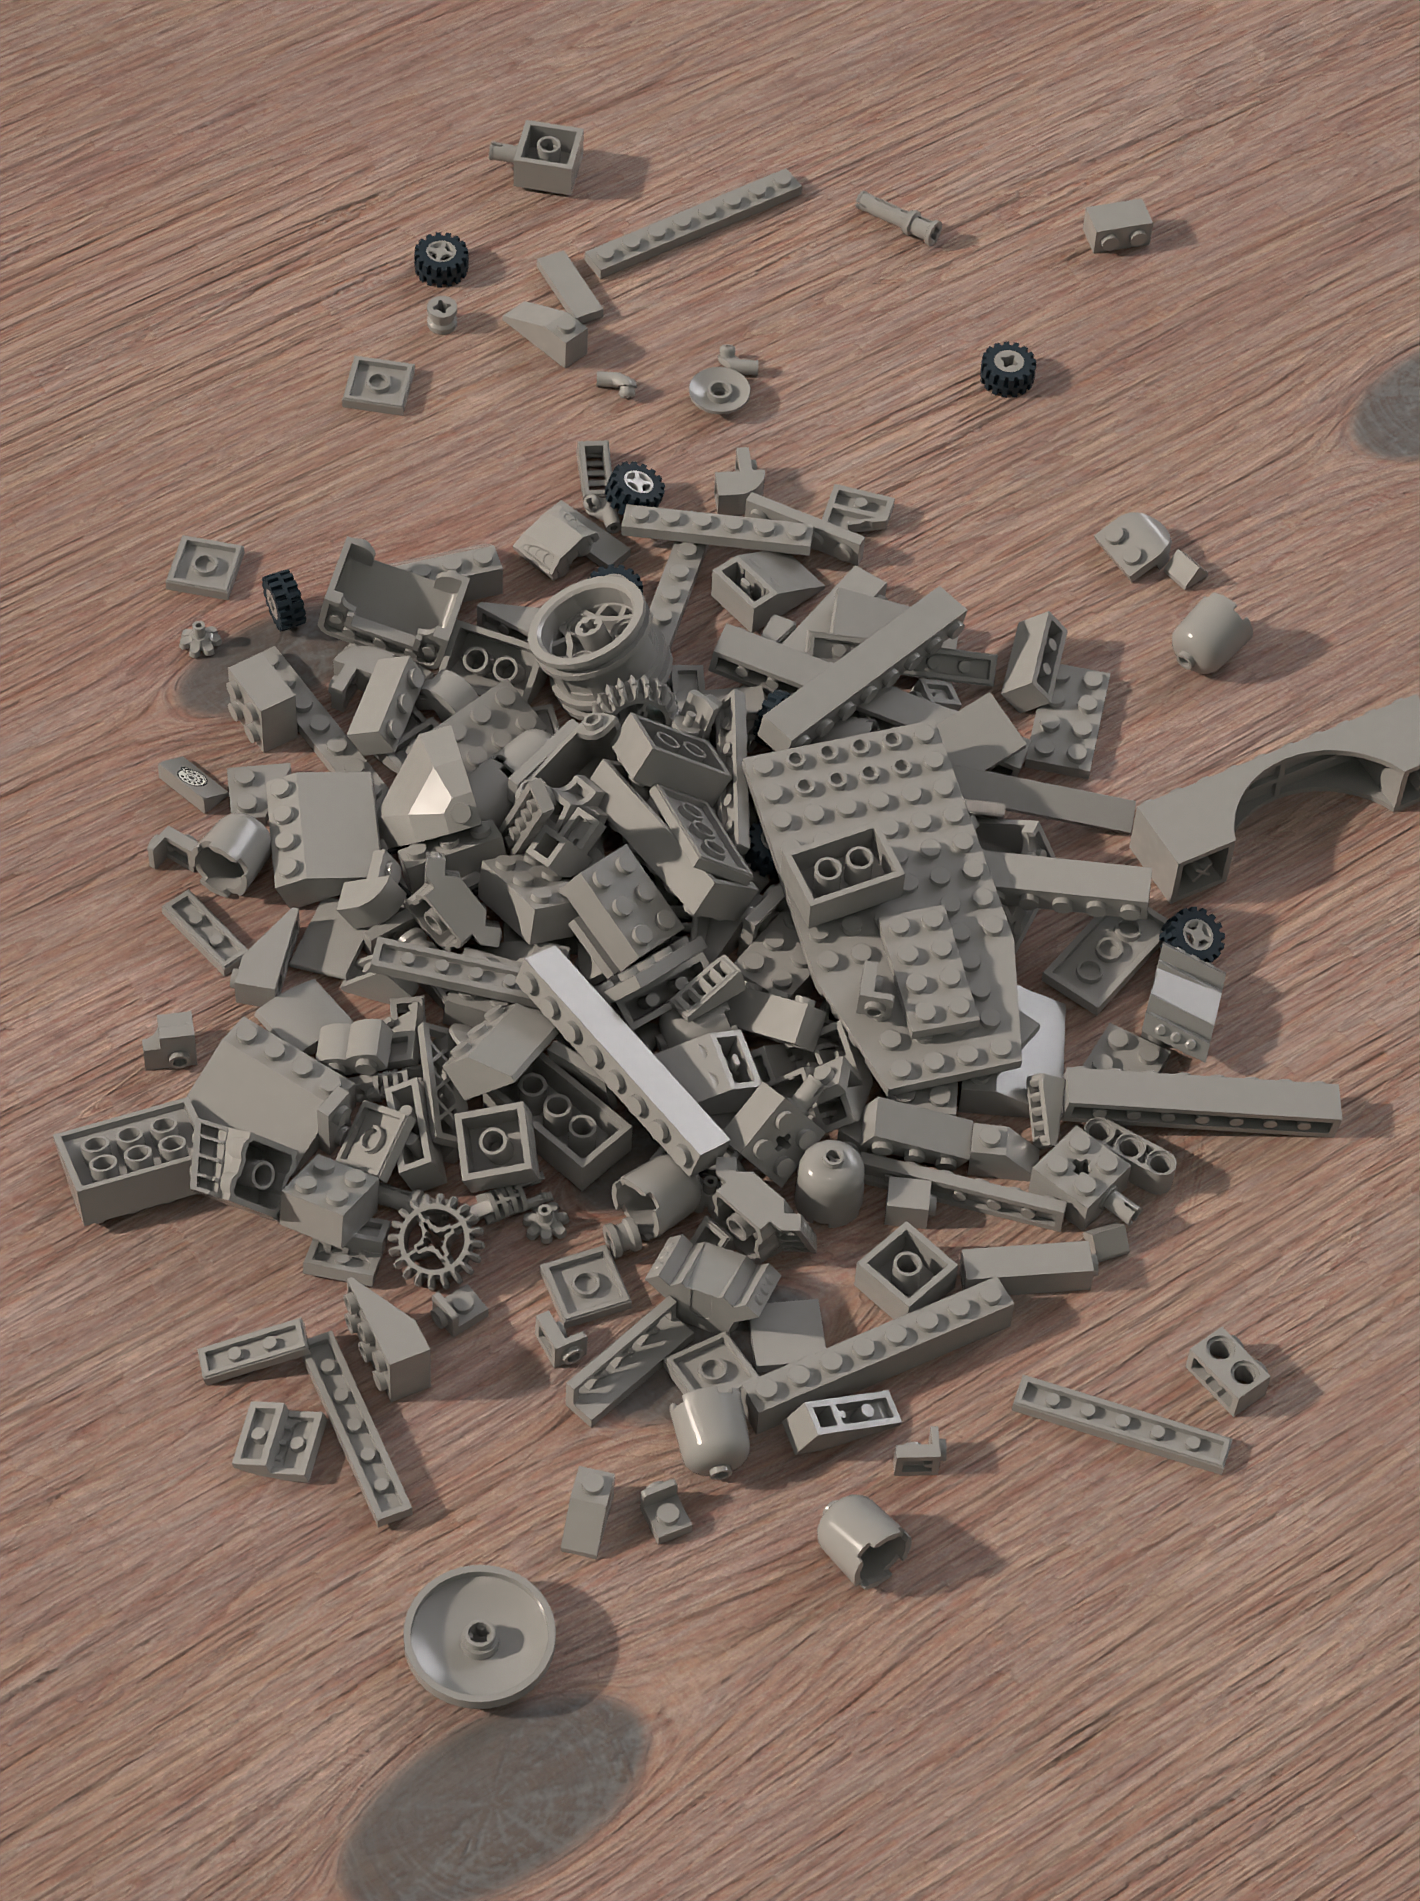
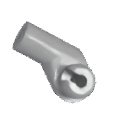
(729, 360)

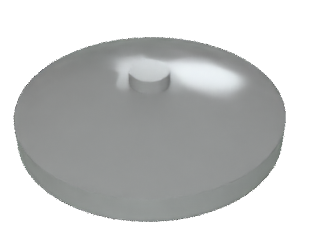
(479, 1636)

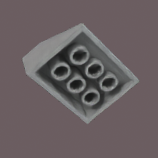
(321, 832)
(1042, 1054)
(266, 1089)
(129, 1161)

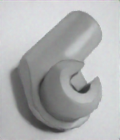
(617, 380)
(601, 509)

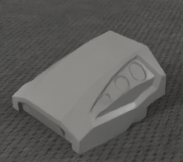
(555, 542)

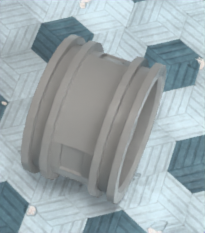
(594, 637)

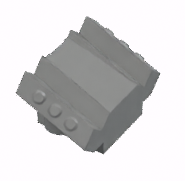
(449, 908)
(1183, 1002)
(240, 1168)
(757, 1215)
(711, 1284)

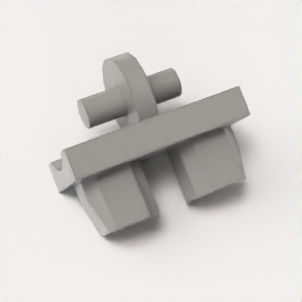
(698, 714)

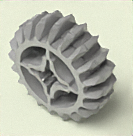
(638, 698)
(421, 1249)

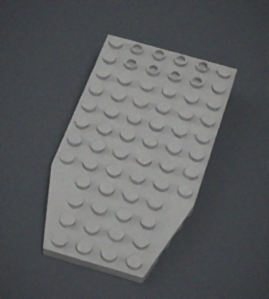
(912, 792)

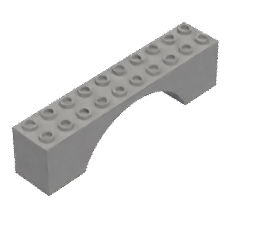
(1193, 828)

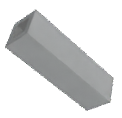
(1031, 1267)

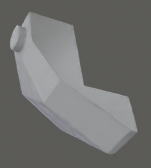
(429, 793)
(787, 1068)

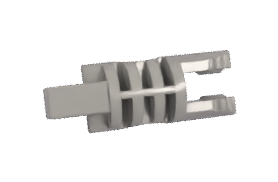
(373, 1086)
(507, 1201)

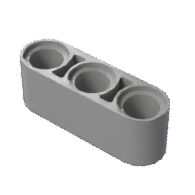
(1145, 1155)

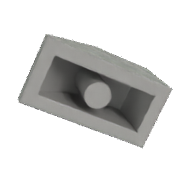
(376, 986)
(1001, 1153)
(588, 1512)

